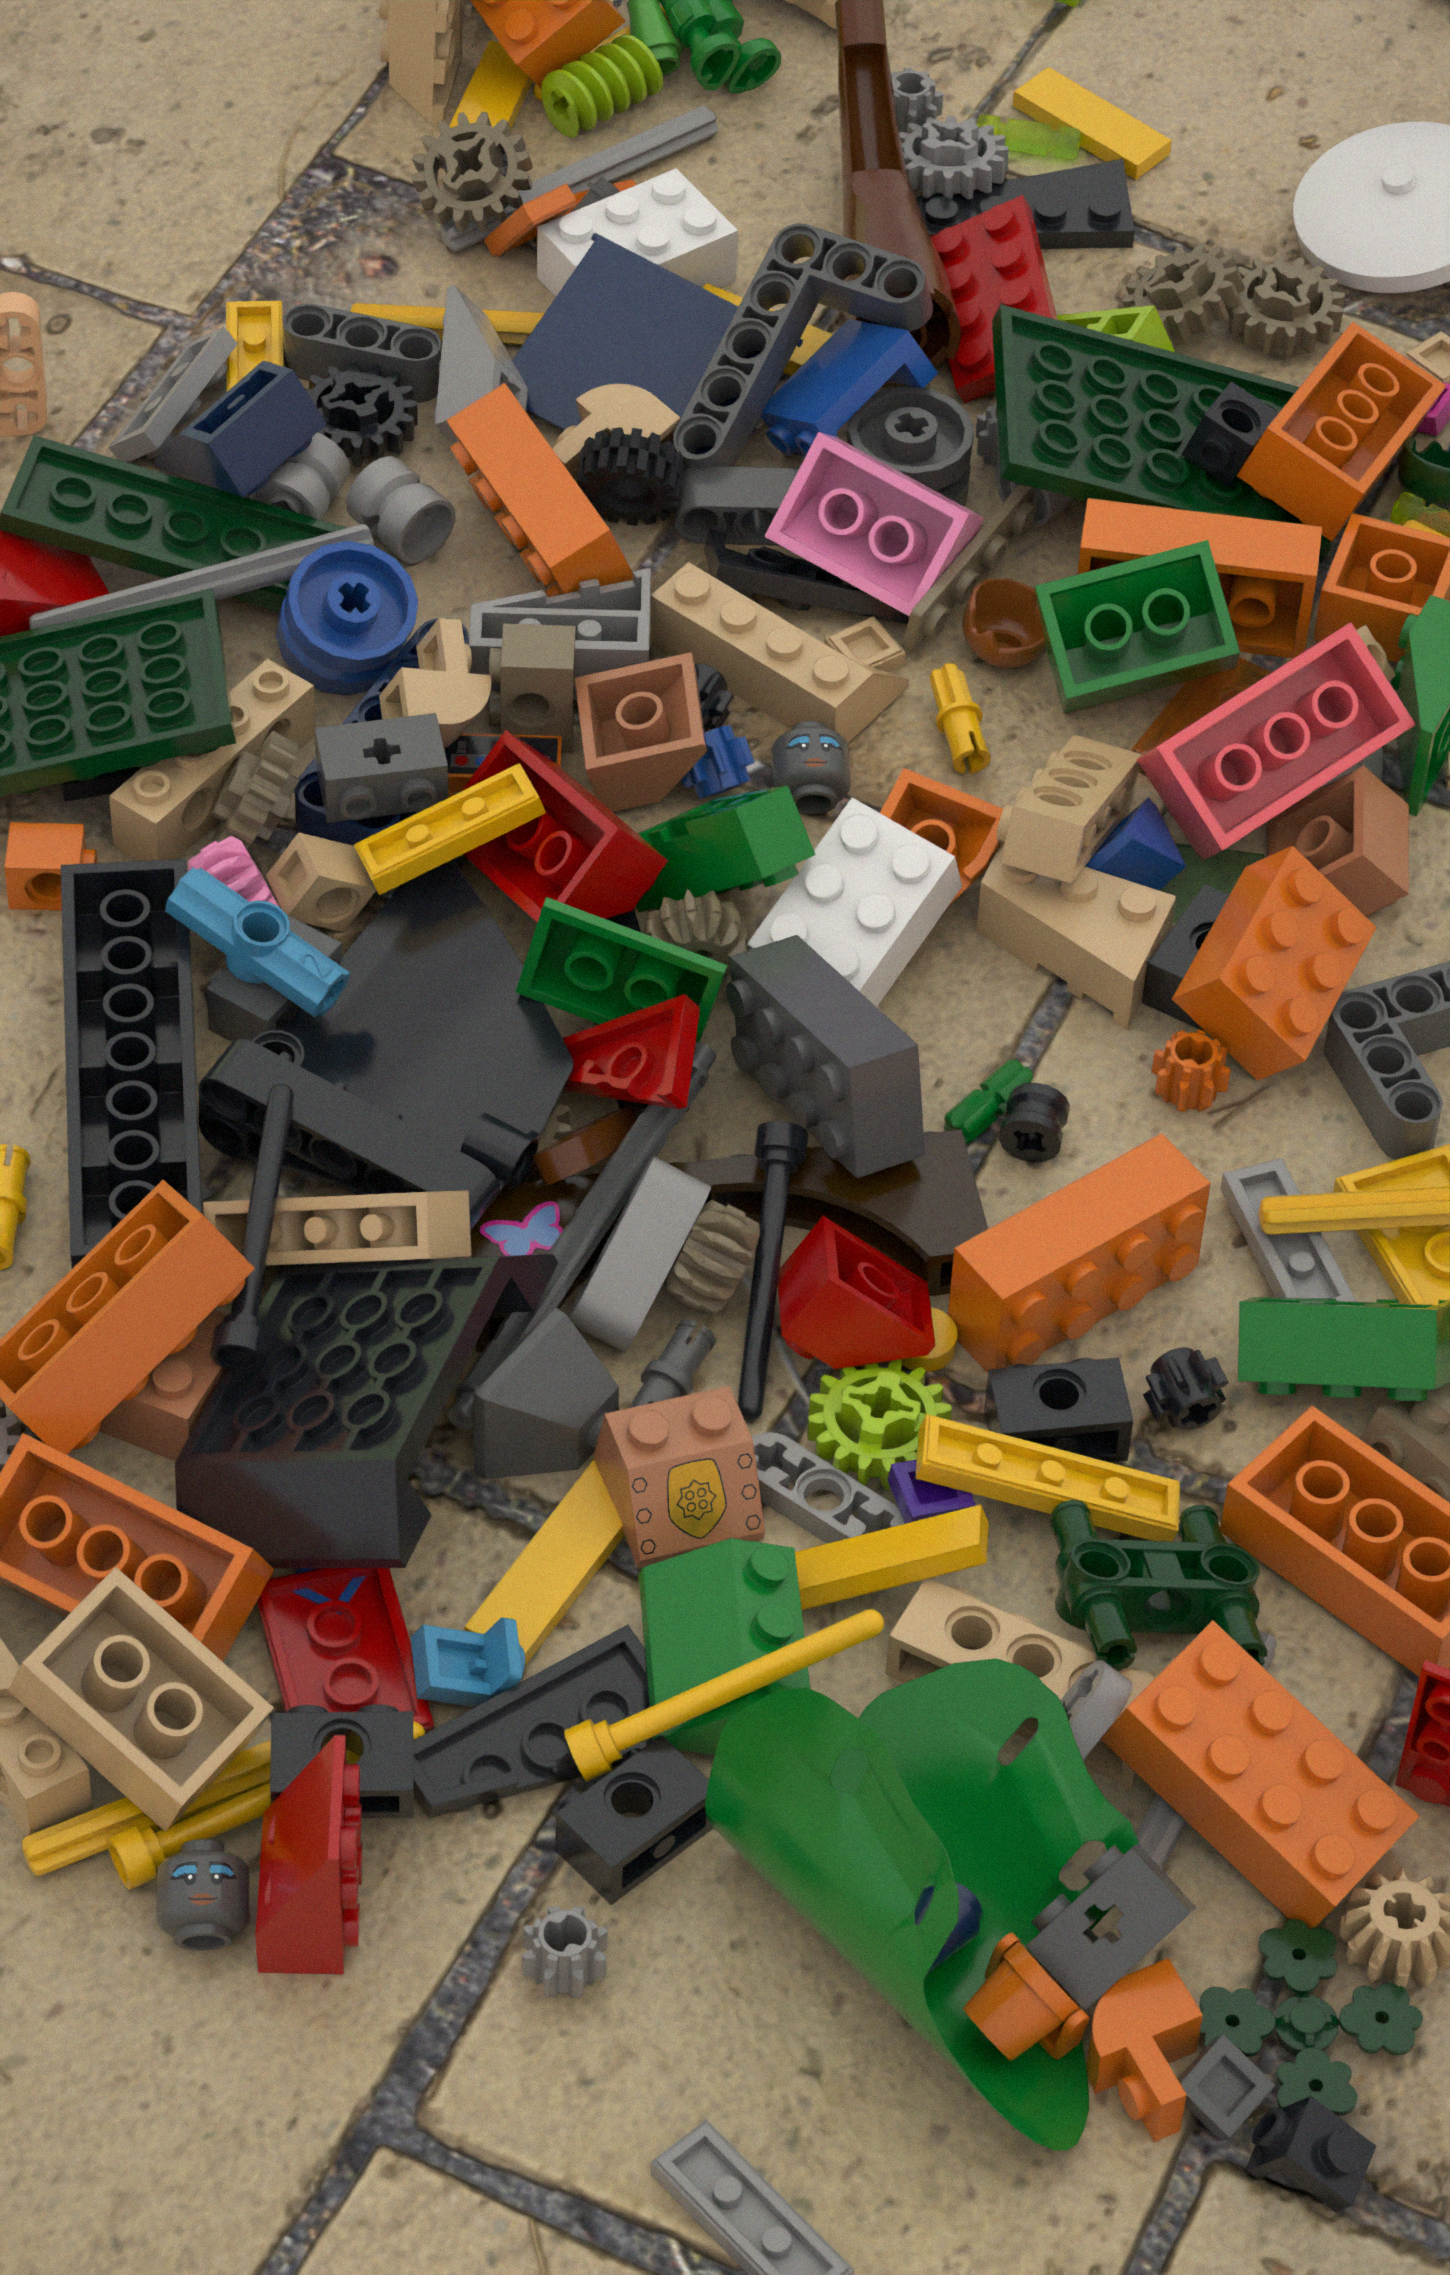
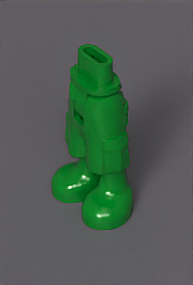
(717, 55)

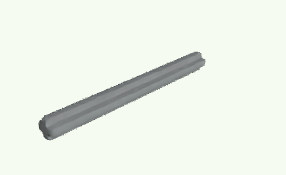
(609, 163)
(225, 578)

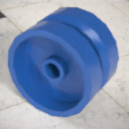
(346, 616)

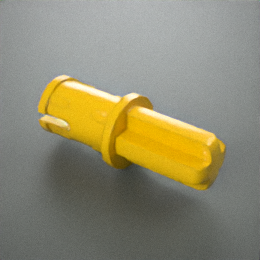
(959, 719)

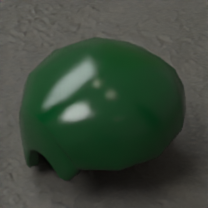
(1426, 473)

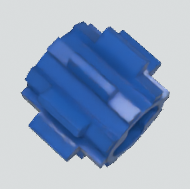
(722, 765)

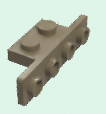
(958, 580)

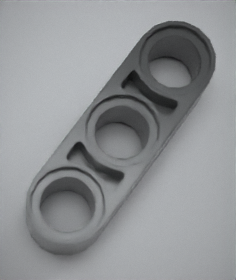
(335, 337)
(731, 501)

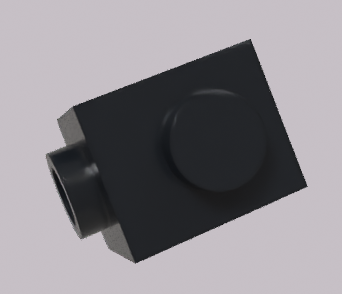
(1313, 2151)

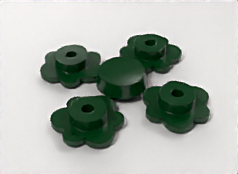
(1307, 2023)

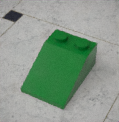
(1425, 692)

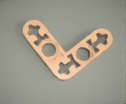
(24, 386)

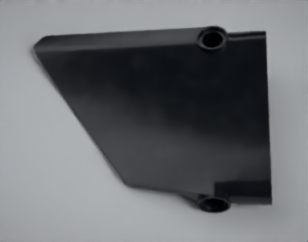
(419, 1068)

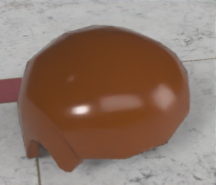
(1003, 623)

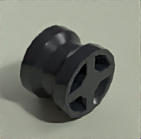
(1034, 1122)

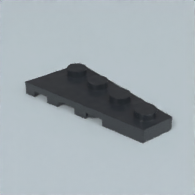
(1069, 206)
(519, 1735)

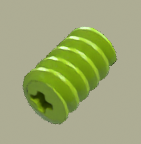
(600, 85)

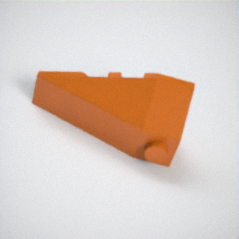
(948, 820)

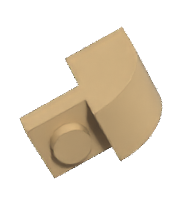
(611, 408)
(440, 683)

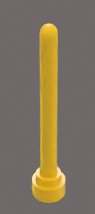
(601, 1744)
(140, 1853)

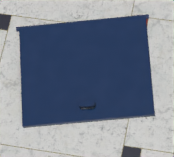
(622, 325)

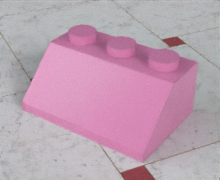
(871, 523)

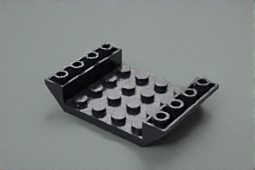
(353, 1376)

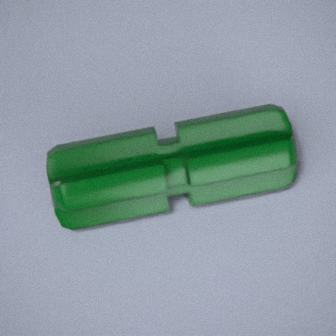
(979, 1107)

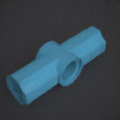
(257, 942)

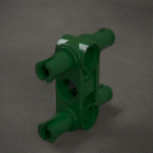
(1153, 1584)

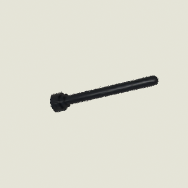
(780, 1151)
(239, 1339)

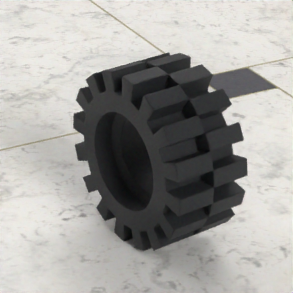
(630, 475)

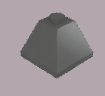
(542, 1404)

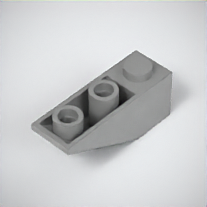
(471, 361)

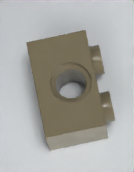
(534, 681)

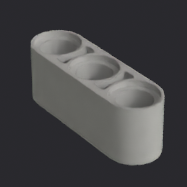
(638, 1254)

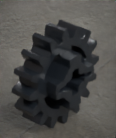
(365, 411)

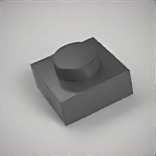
(1223, 2087)

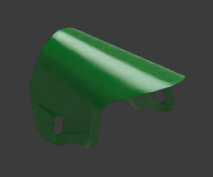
(913, 1797)

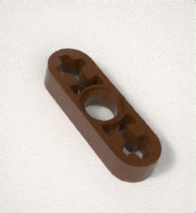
(584, 1146)

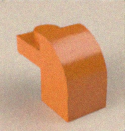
(1134, 2037)

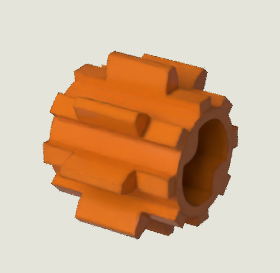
(1191, 1070)

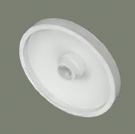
(1380, 209)

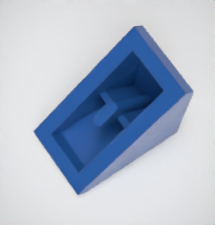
(1140, 849)

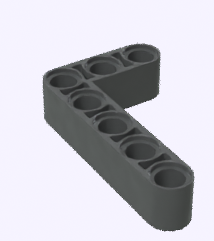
(779, 331)
(1375, 1050)

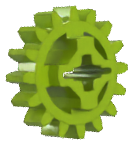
(872, 1418)

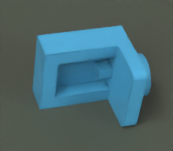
(466, 1665)

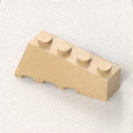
(423, 52)
(767, 657)

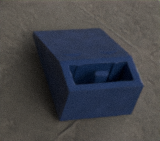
(246, 432)

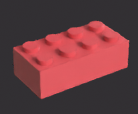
(1276, 742)

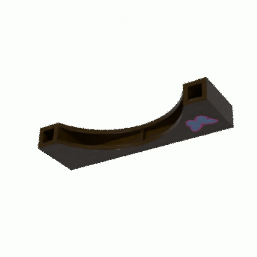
(904, 1211)

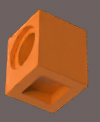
(36, 859)

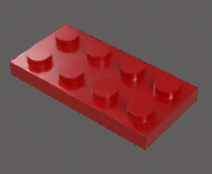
(989, 264)

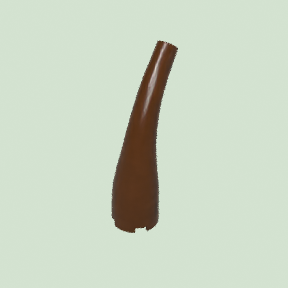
(875, 179)

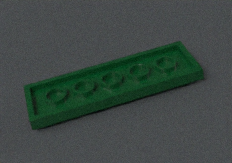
(145, 516)

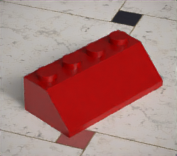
(569, 853)

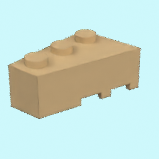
(1084, 931)

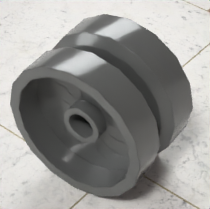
(919, 436)

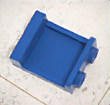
(840, 381)

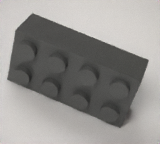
(827, 1055)

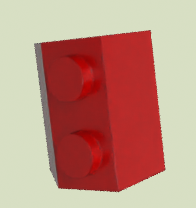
(851, 1302)

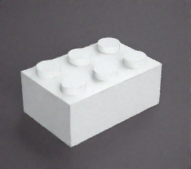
(655, 219)
(865, 898)

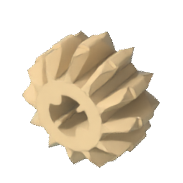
(1397, 1929)

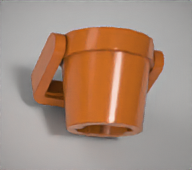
(1025, 2004)

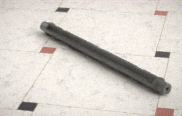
(583, 1233)

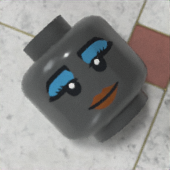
(813, 766)
(202, 1895)

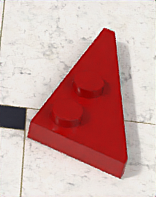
(638, 1055)

